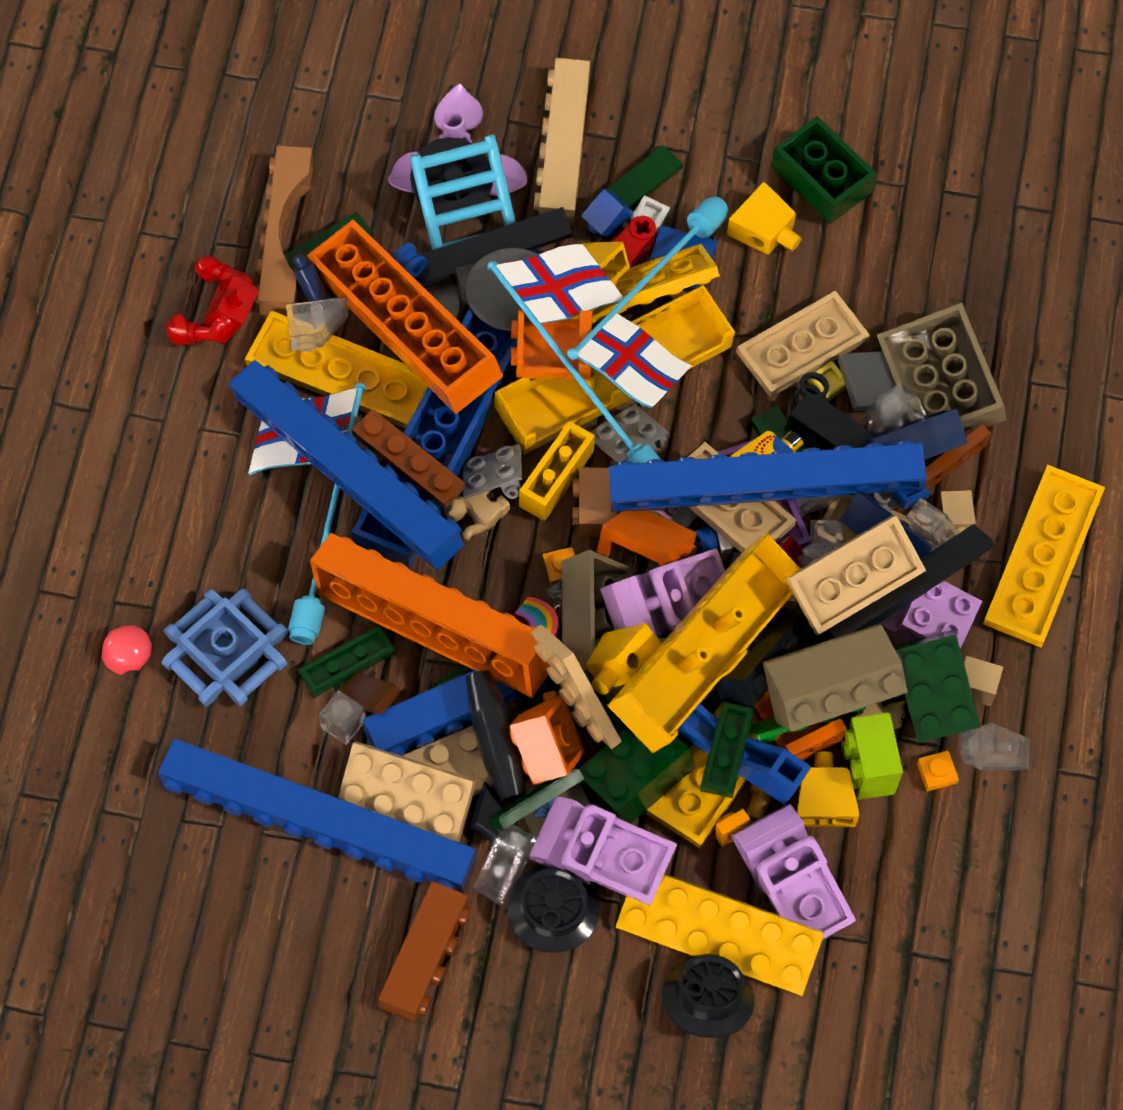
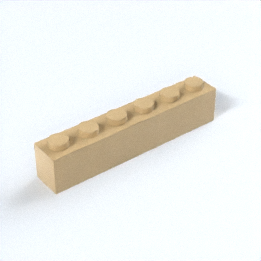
(564, 137)

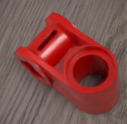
(638, 239)

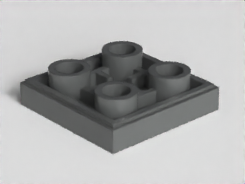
(865, 377)

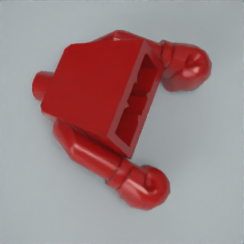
(226, 311)

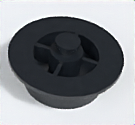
(452, 171)
(553, 909)
(708, 997)

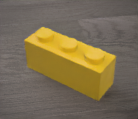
(556, 471)

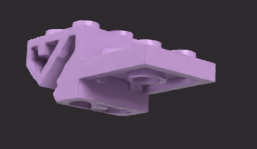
(663, 594)
(933, 613)
(603, 849)
(793, 871)

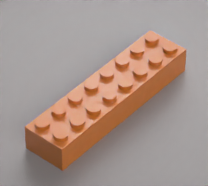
(406, 316)
(428, 613)

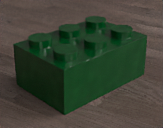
(823, 169)
(937, 686)
(632, 777)

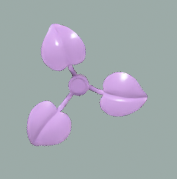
(454, 116)

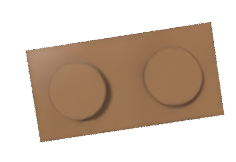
(594, 501)

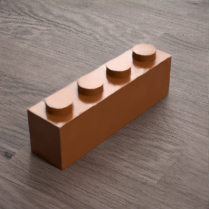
(424, 951)

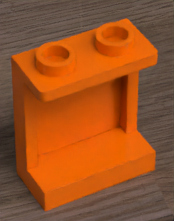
(537, 358)
(648, 536)
(804, 742)

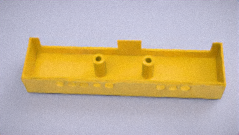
(541, 407)
(705, 644)

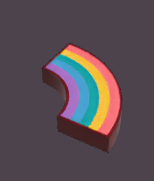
(538, 612)

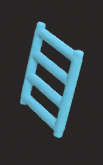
(427, 192)

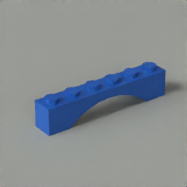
(763, 765)

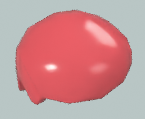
(126, 649)

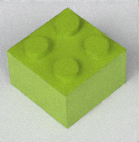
(872, 756)

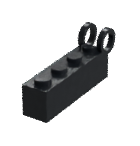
(821, 423)
(781, 636)

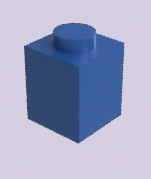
(606, 214)

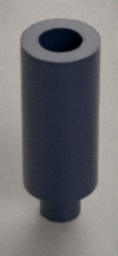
(309, 279)

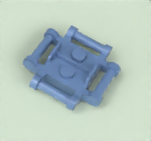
(225, 646)

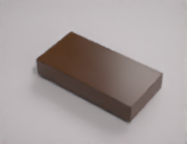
(371, 692)

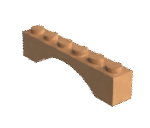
(291, 180)

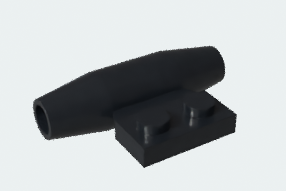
(491, 725)

